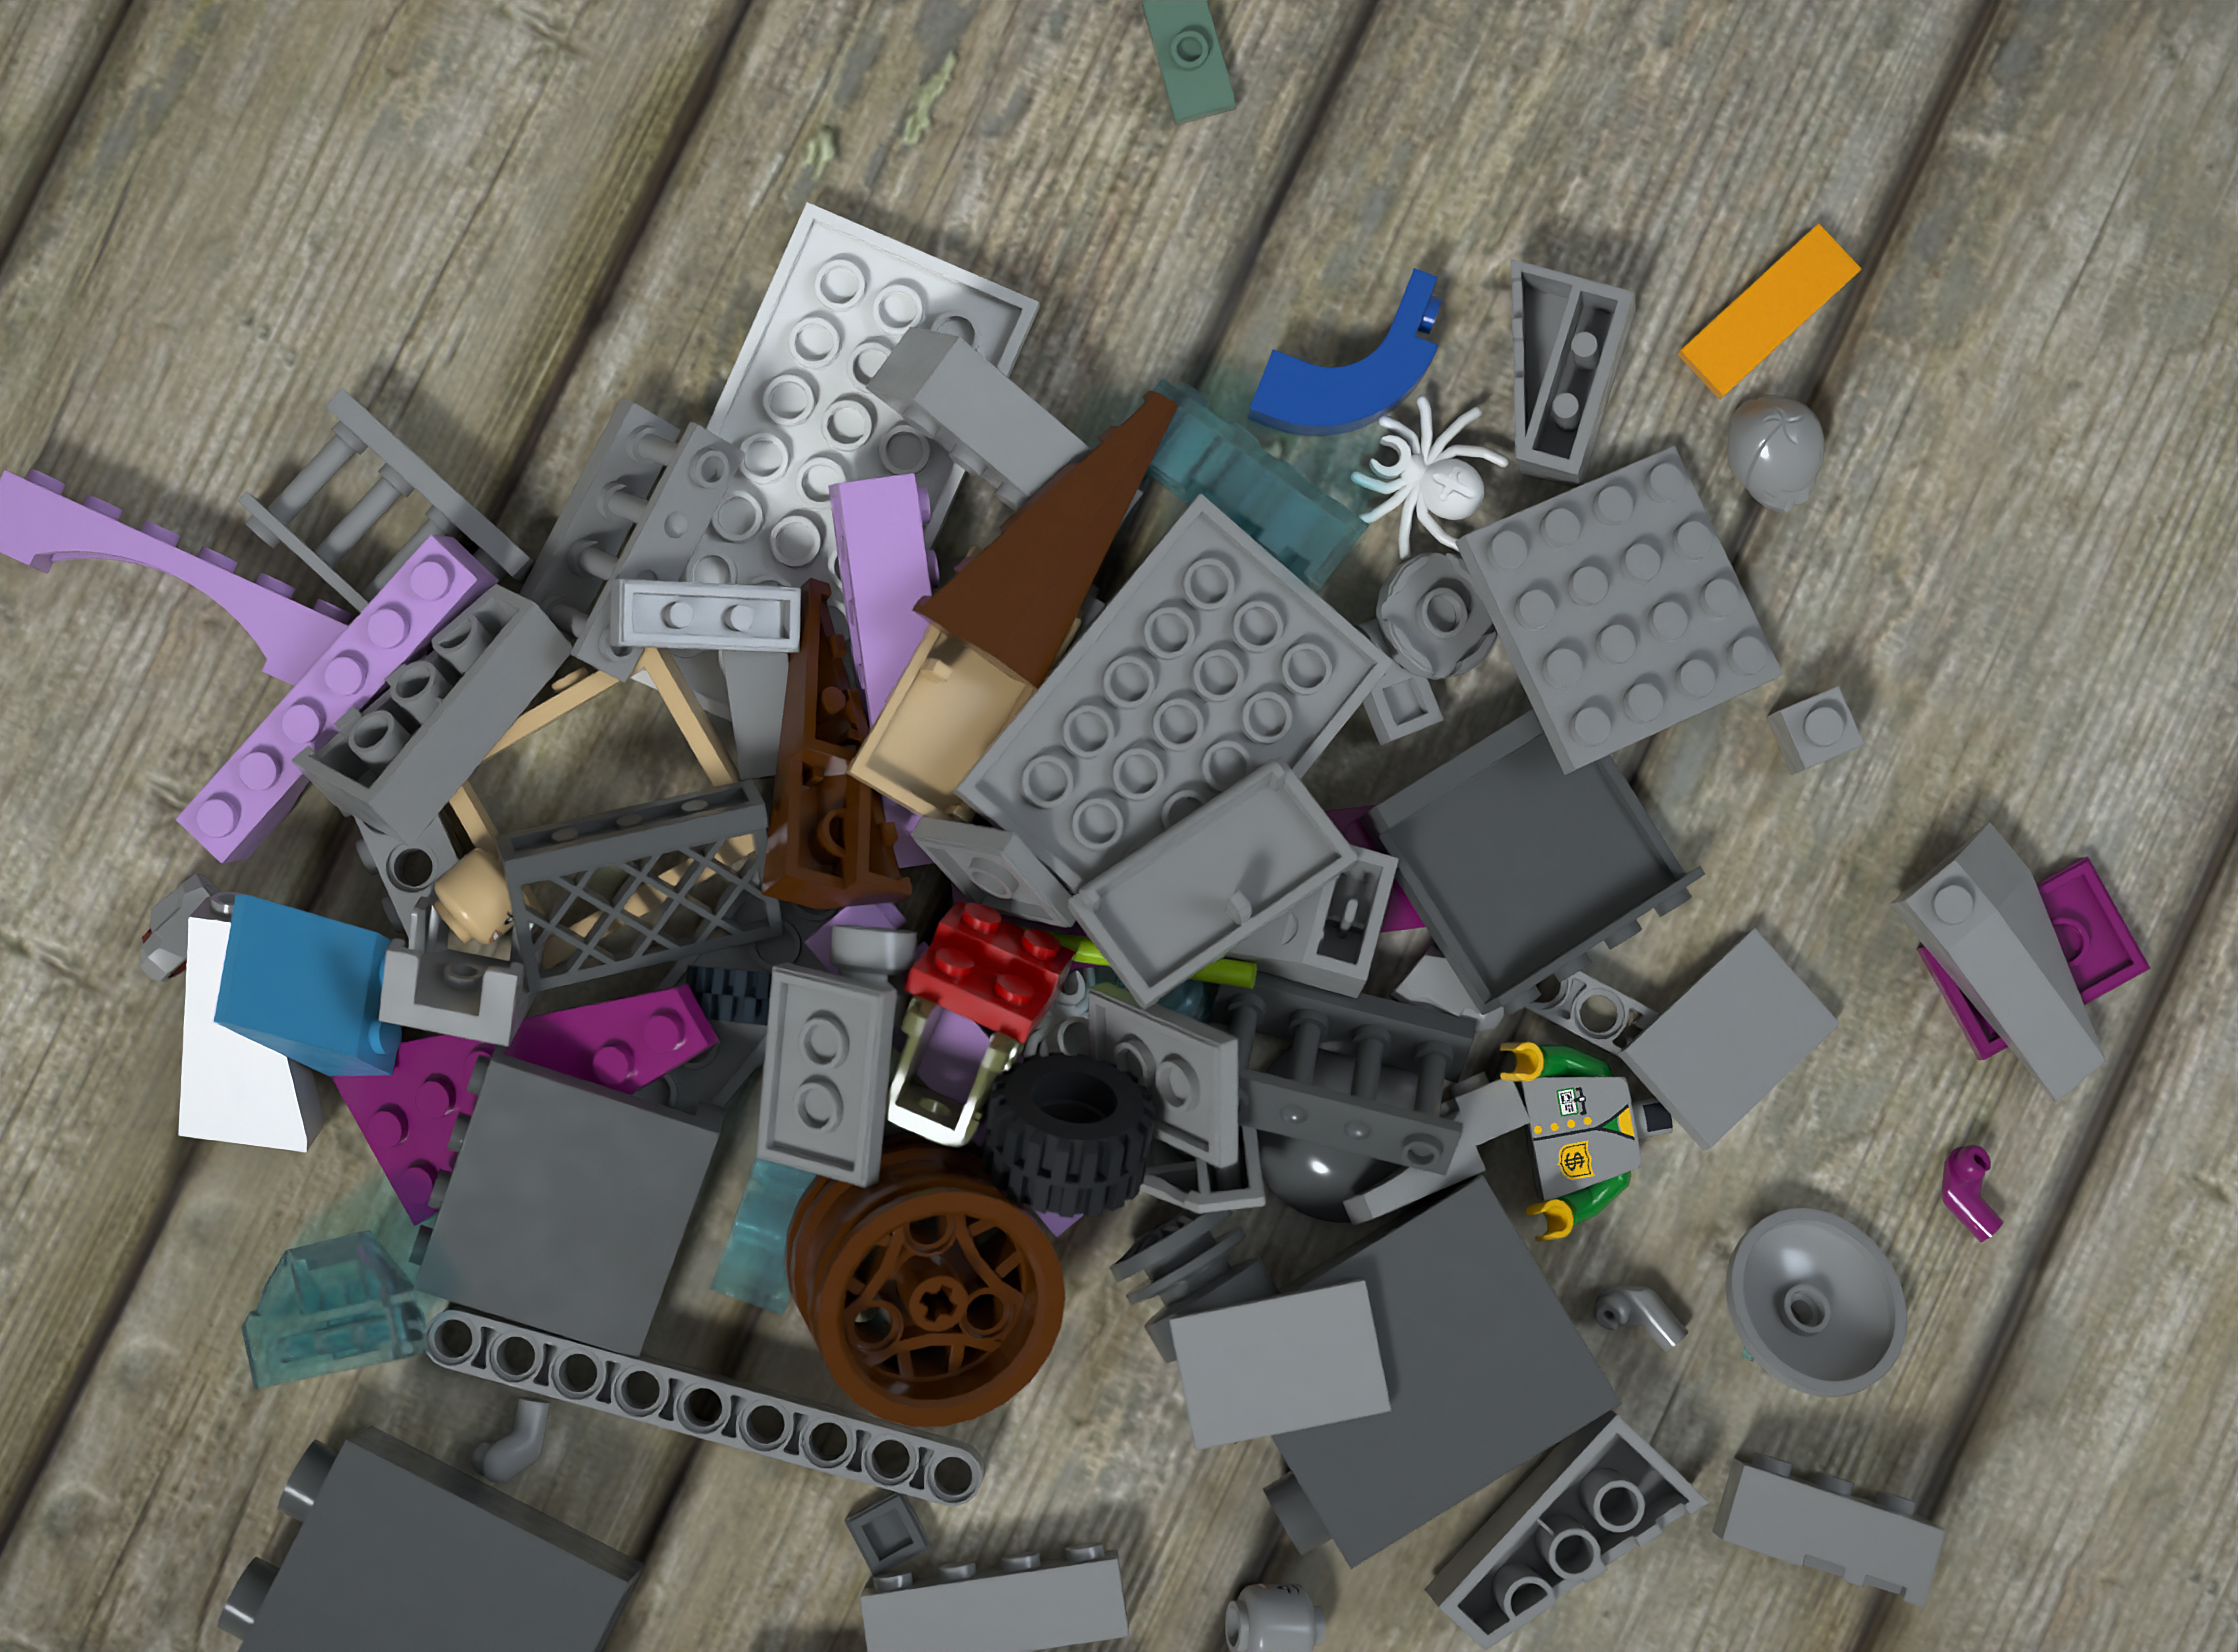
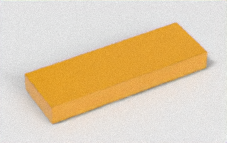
(1769, 311)

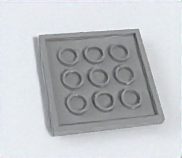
(1618, 609)

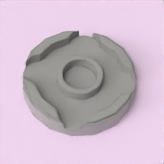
(1434, 617)

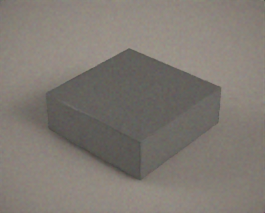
(888, 1532)

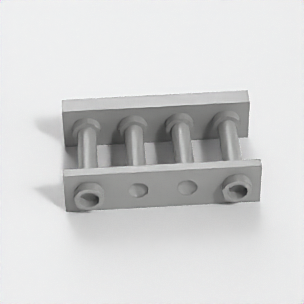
(400, 475)
(601, 512)

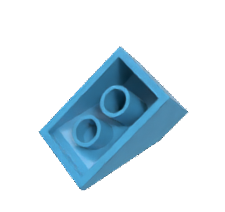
(307, 989)

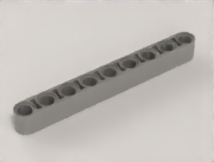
(738, 1399)

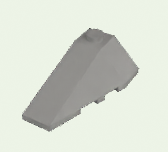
(1999, 947)

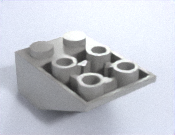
(1330, 933)

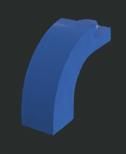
(1339, 400)

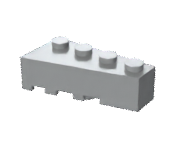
(976, 415)
(439, 716)
(1562, 1527)

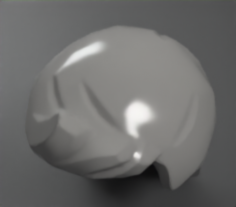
(1776, 450)

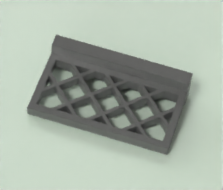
(616, 840)

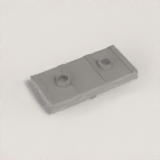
(1211, 881)

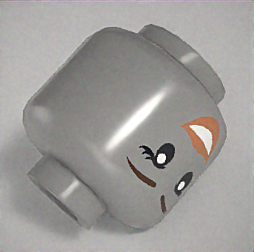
(1274, 1620)

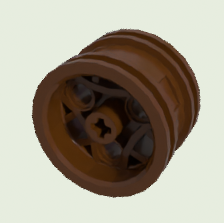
(924, 1351)

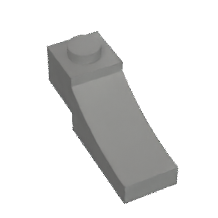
(1485, 1112)

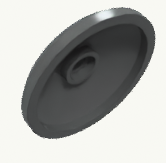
(1321, 1177)

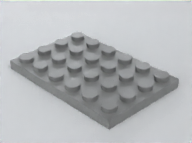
(1172, 699)

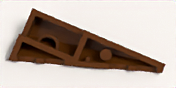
(1031, 580)
(825, 826)

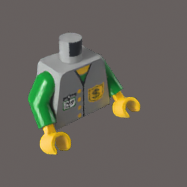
(1579, 1131)

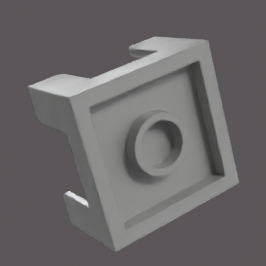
(452, 988)

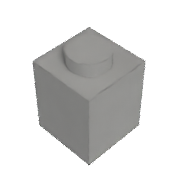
(1815, 730)

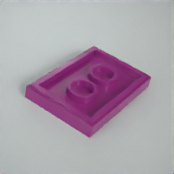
(2090, 935)

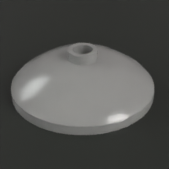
(1839, 1288)

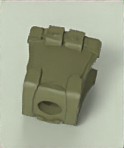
(931, 1112)

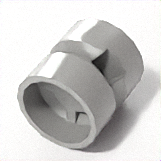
(876, 957)

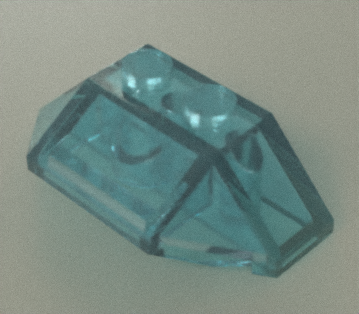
(333, 1312)

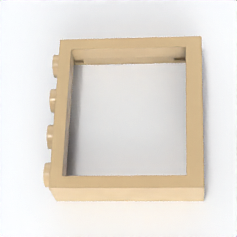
(572, 693)

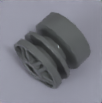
(1190, 1271)

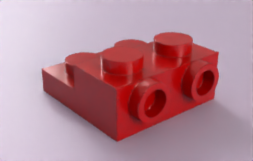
(991, 970)

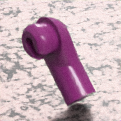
(1962, 1191)

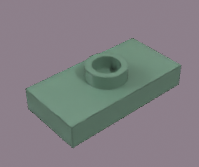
(1189, 58)

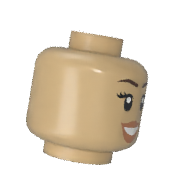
(475, 898)

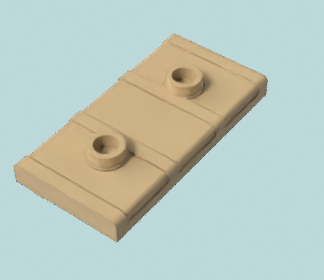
(940, 724)

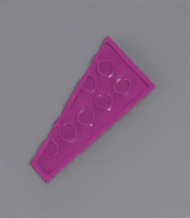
(608, 1043)

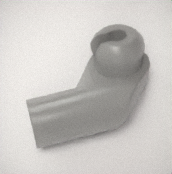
(1639, 1307)
(518, 1449)

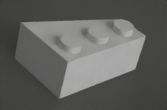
(1565, 365)
(1829, 1527)

